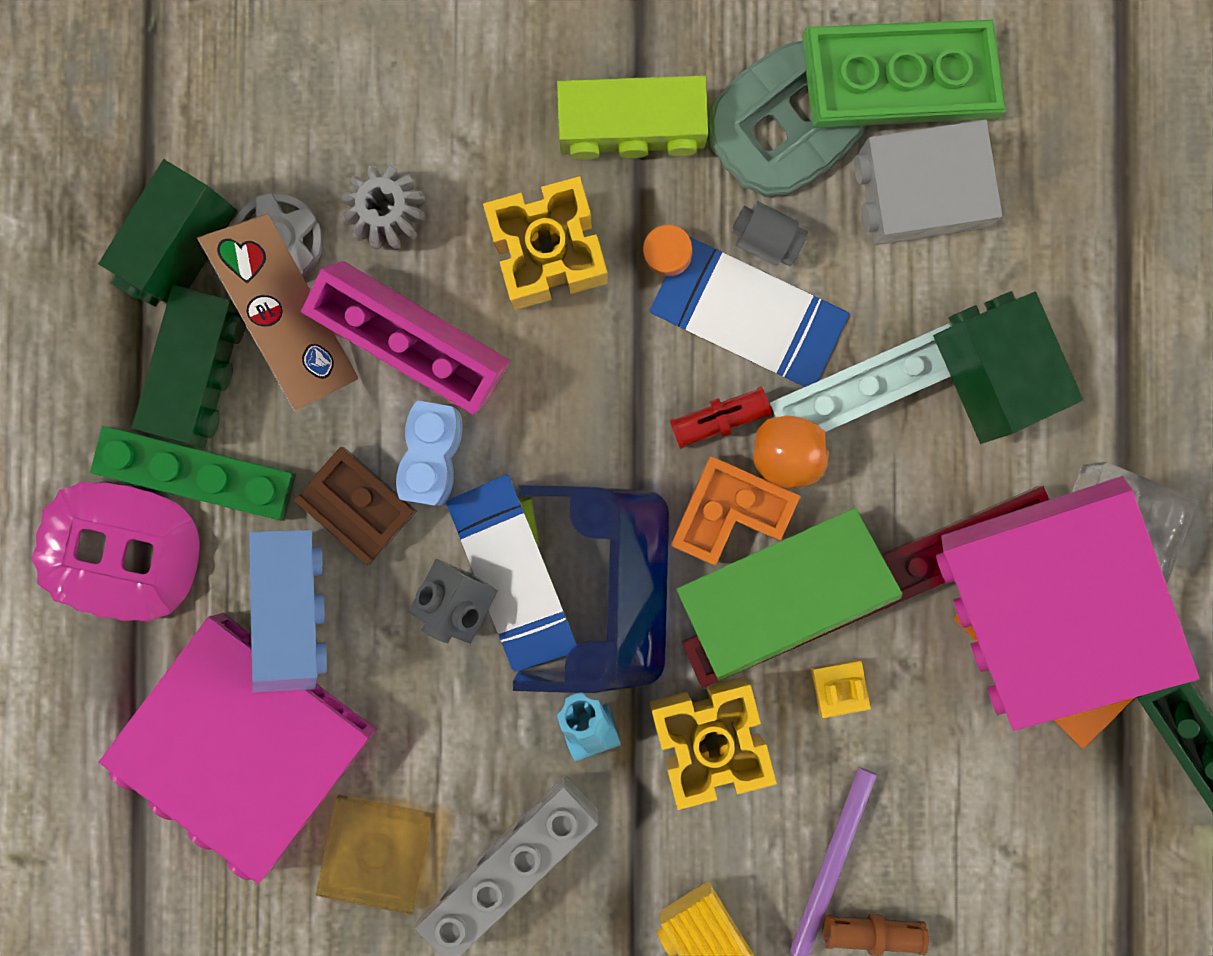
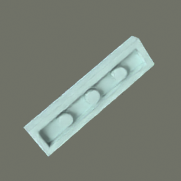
(867, 384)

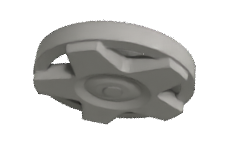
(291, 226)

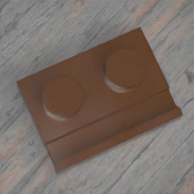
(355, 505)

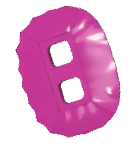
(108, 587)

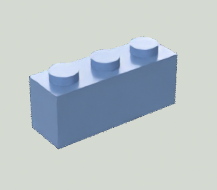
(285, 611)

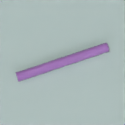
(833, 862)

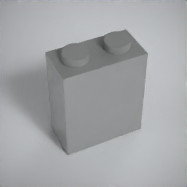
(928, 182)

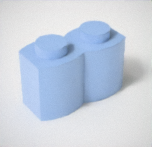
(432, 440)

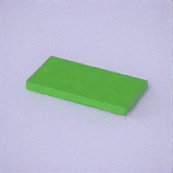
(903, 73)
(788, 593)

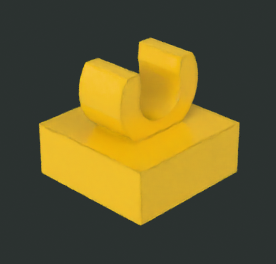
(840, 688)

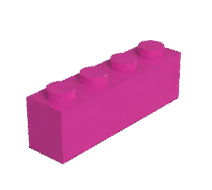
(405, 336)

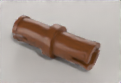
(875, 934)

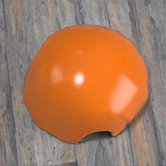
(790, 452)

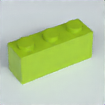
(632, 116)

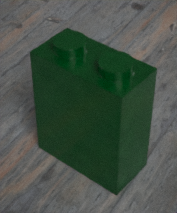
(161, 233)
(1007, 365)

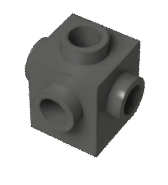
(452, 603)

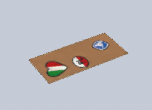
(270, 300)

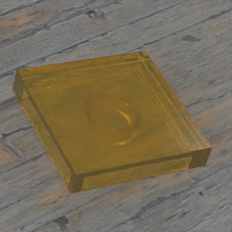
(374, 854)

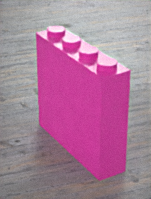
(1067, 605)
(233, 761)

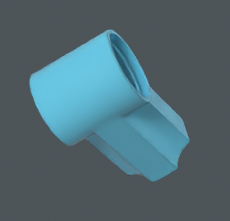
(587, 726)

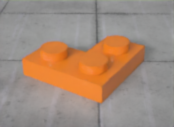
(727, 497)

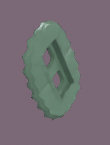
(762, 93)

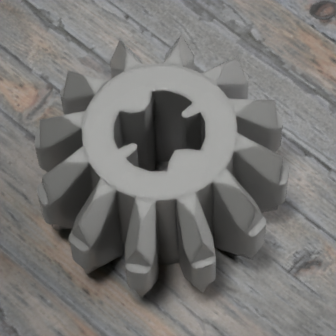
(365, 202)

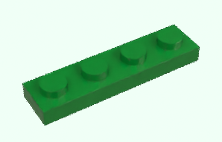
(192, 473)

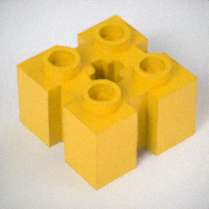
(561, 216)
(739, 755)

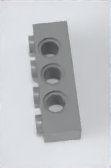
(508, 869)

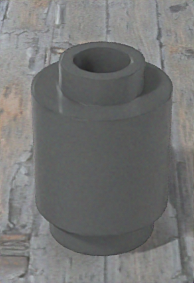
(769, 234)

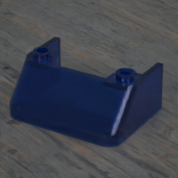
(636, 594)

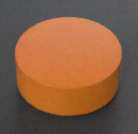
(668, 250)

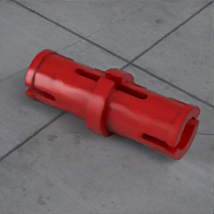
(721, 417)

